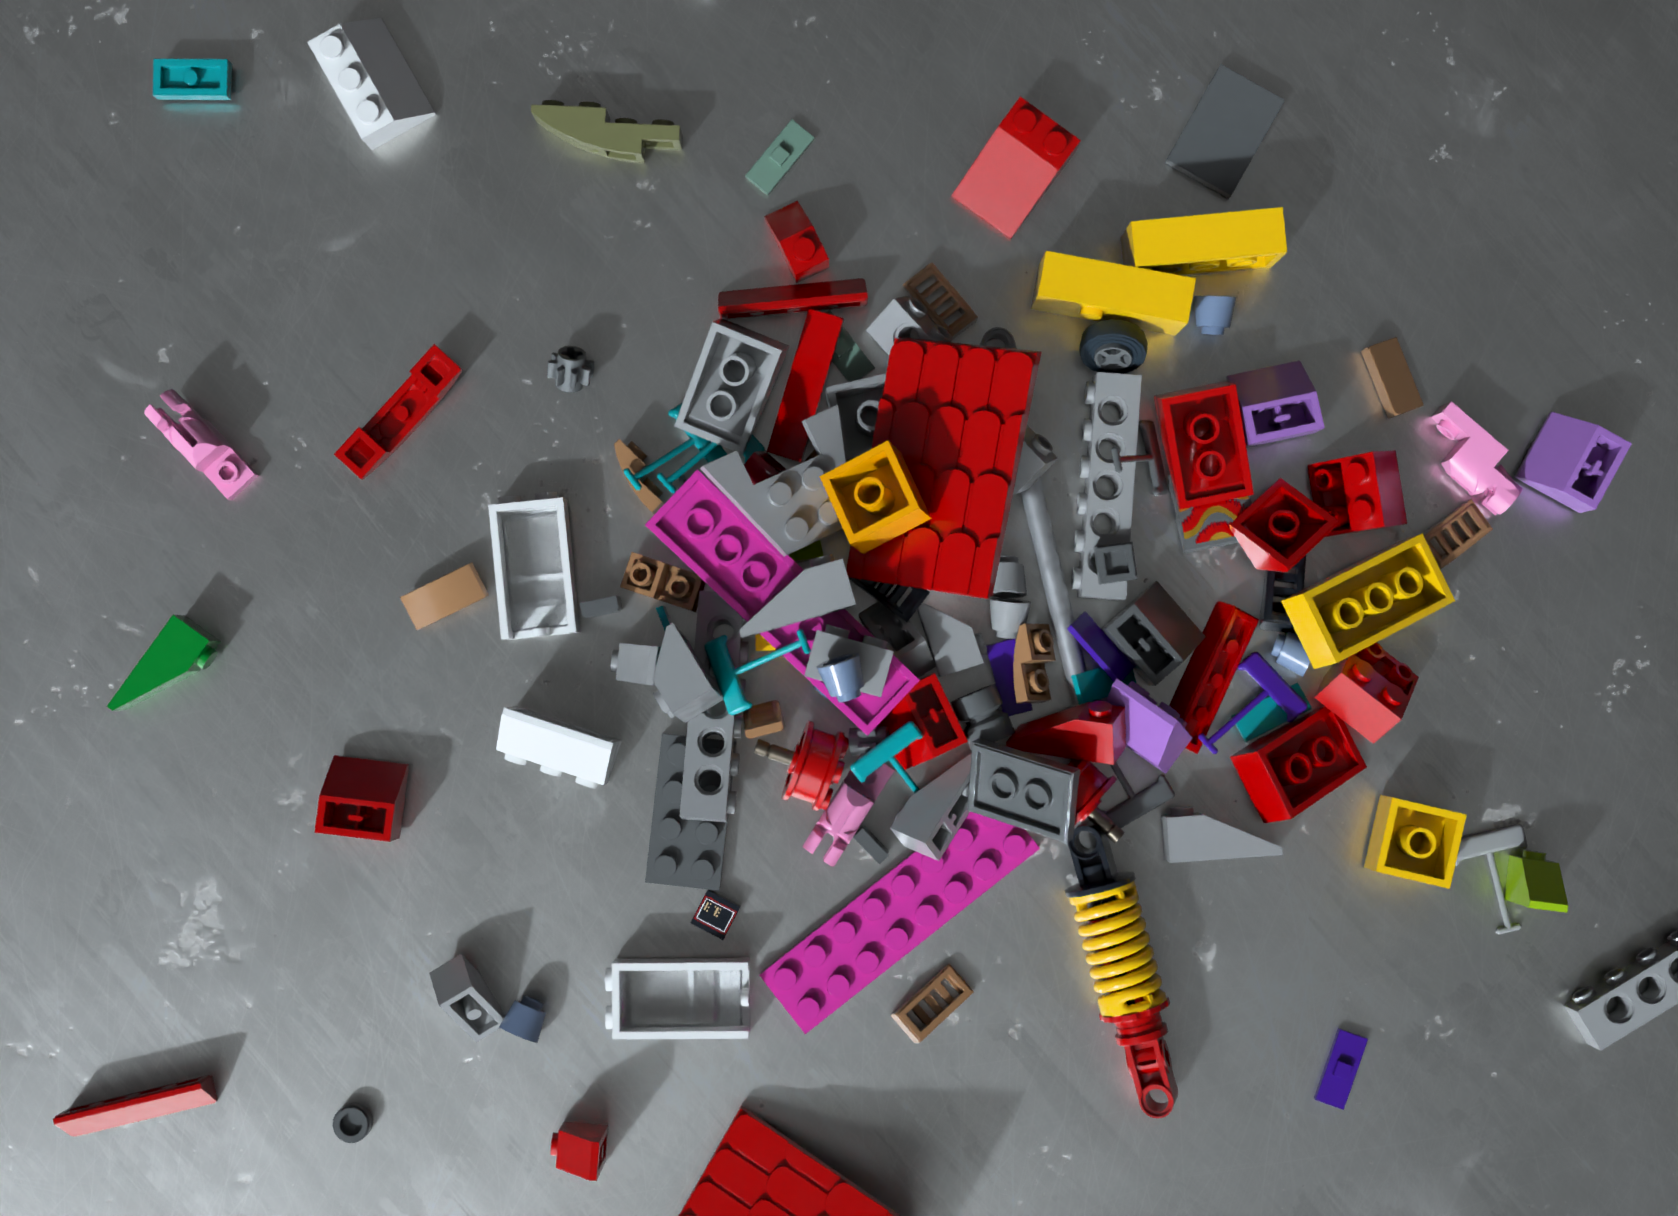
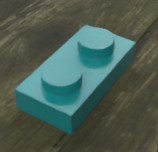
(192, 79)

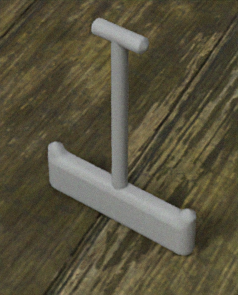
(1490, 842)

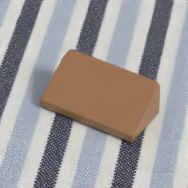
(1392, 377)

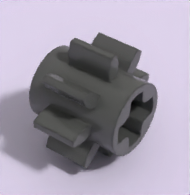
(570, 369)
(861, 743)

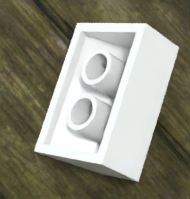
(371, 80)
(557, 746)

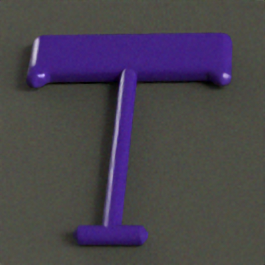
(1272, 685)

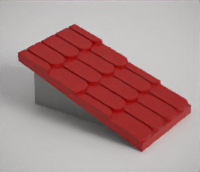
(962, 431)
(771, 1175)

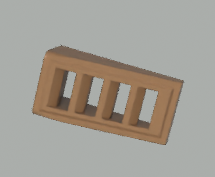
(959, 304)
(1461, 545)
(763, 719)
(909, 1027)

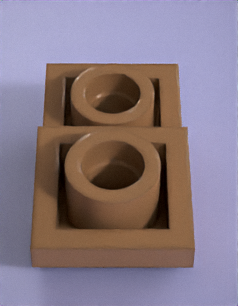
(632, 458)
(662, 582)
(444, 596)
(1031, 652)

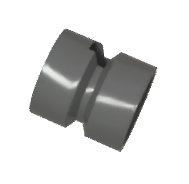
(983, 715)

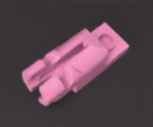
(202, 445)
(1475, 459)
(847, 812)

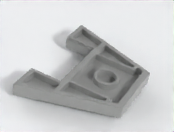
(792, 505)

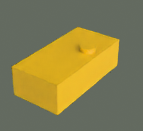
(1206, 242)
(1113, 291)
(1368, 601)

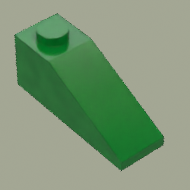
(172, 657)

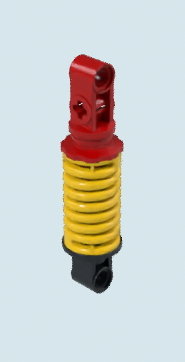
(1123, 966)

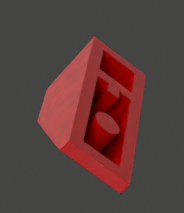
(1083, 732)

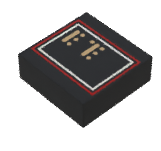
(715, 914)

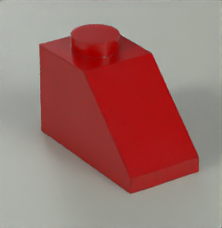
(798, 241)
(580, 1149)

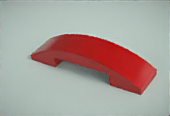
(400, 414)

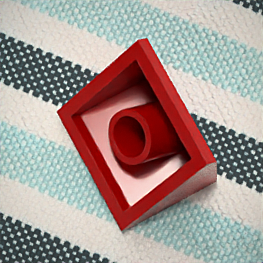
(1281, 527)

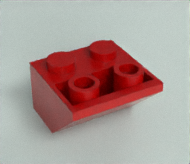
(1360, 491)
(1368, 691)
(934, 717)
(362, 799)

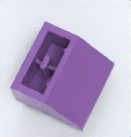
(1277, 403)
(1573, 461)
(1151, 730)

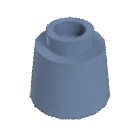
(1214, 313)
(1291, 653)
(842, 676)
(525, 1019)

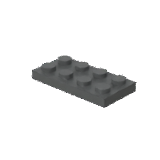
(683, 849)

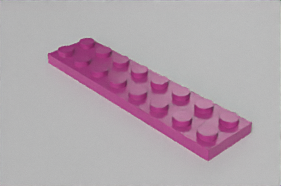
(749, 573)
(893, 918)

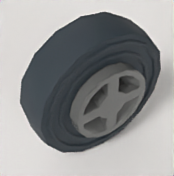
(1113, 346)

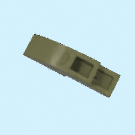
(591, 130)

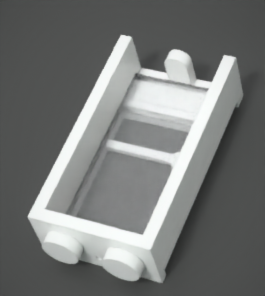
(534, 566)
(679, 998)

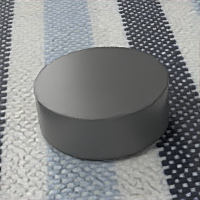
(352, 1122)

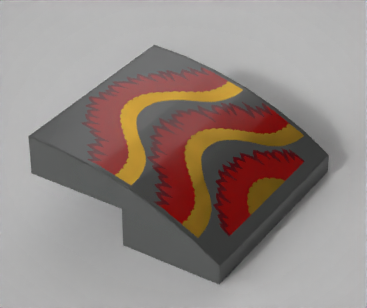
(1207, 524)

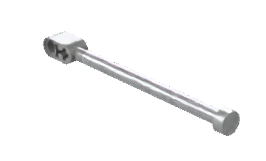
(1049, 562)

